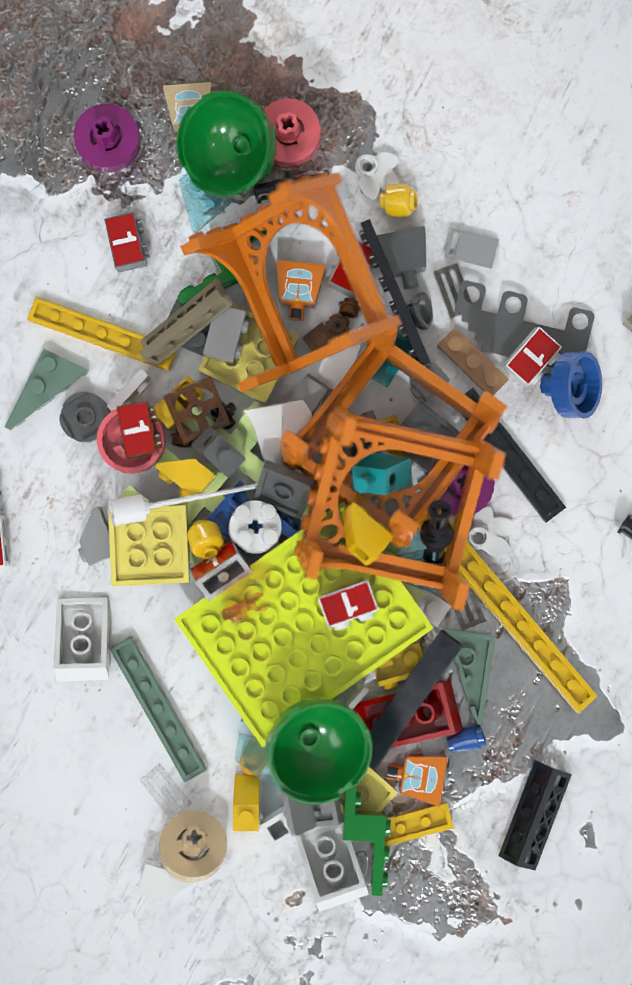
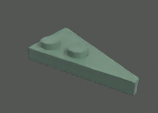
(48, 379)
(474, 668)

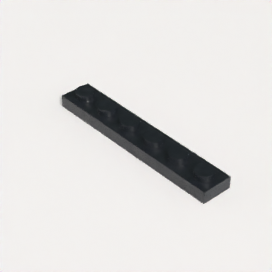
(389, 284)

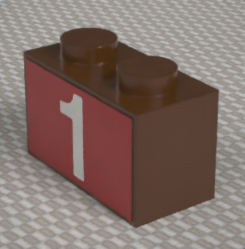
(138, 430)

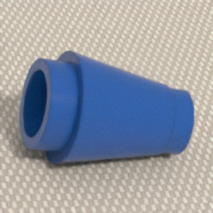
(467, 739)

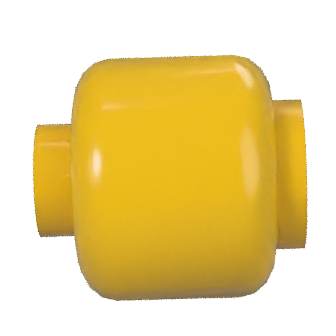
(399, 200)
(205, 539)

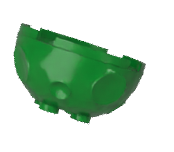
(226, 143)
(318, 750)

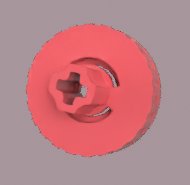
(304, 131)
(109, 447)

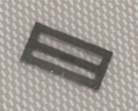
(446, 271)
(472, 622)

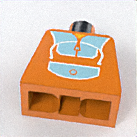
(299, 286)
(420, 776)

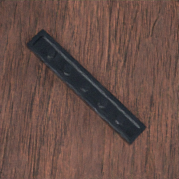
(522, 471)
(412, 695)

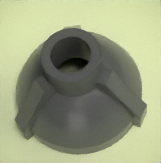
(421, 310)

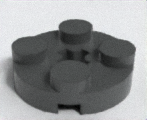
(72, 412)

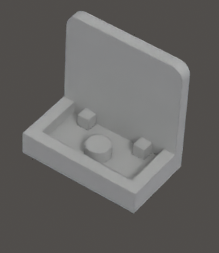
(304, 817)

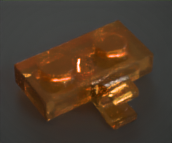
(239, 610)

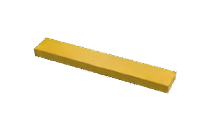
(91, 330)

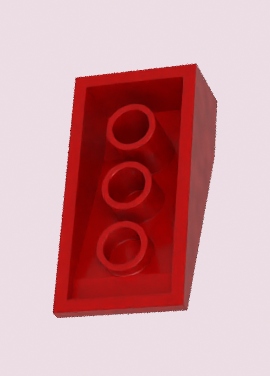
(434, 719)

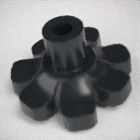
(230, 408)

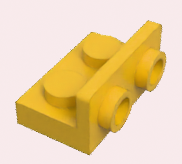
(398, 667)

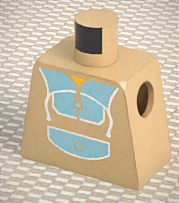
(182, 97)

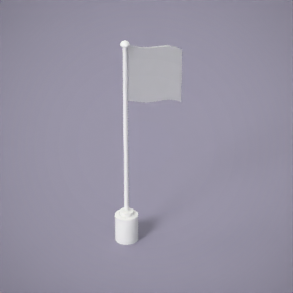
(269, 426)

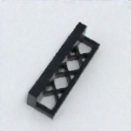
(531, 815)

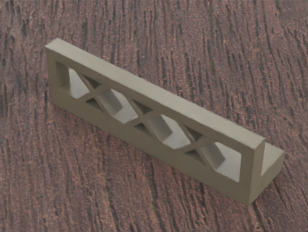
(185, 323)

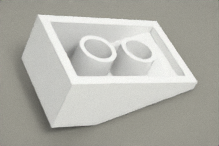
(82, 639)
(331, 866)

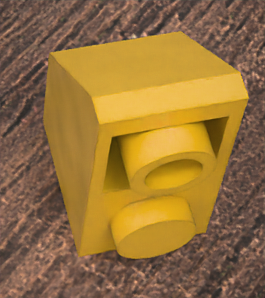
(181, 403)
(187, 474)
(363, 534)

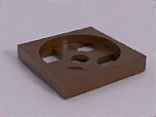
(170, 400)

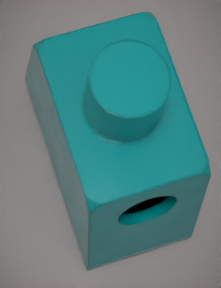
(382, 473)

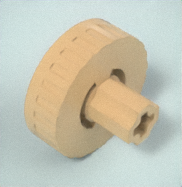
(176, 839)

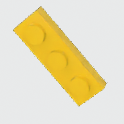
(419, 823)

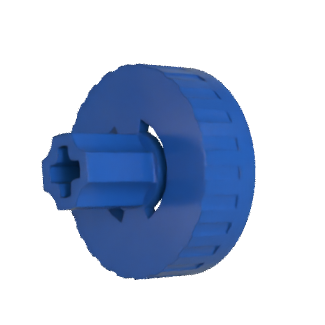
(574, 384)

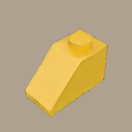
(246, 803)

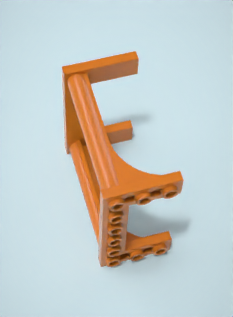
(237, 254)
(301, 448)
(320, 553)

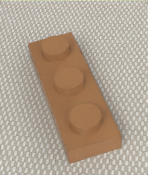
(472, 362)

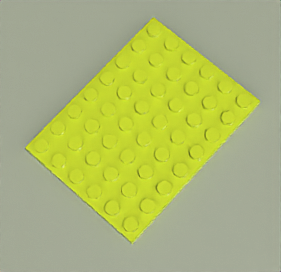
(288, 649)

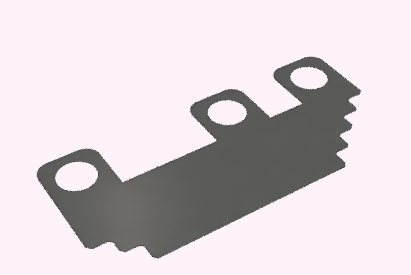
(506, 330)

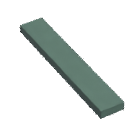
(158, 709)

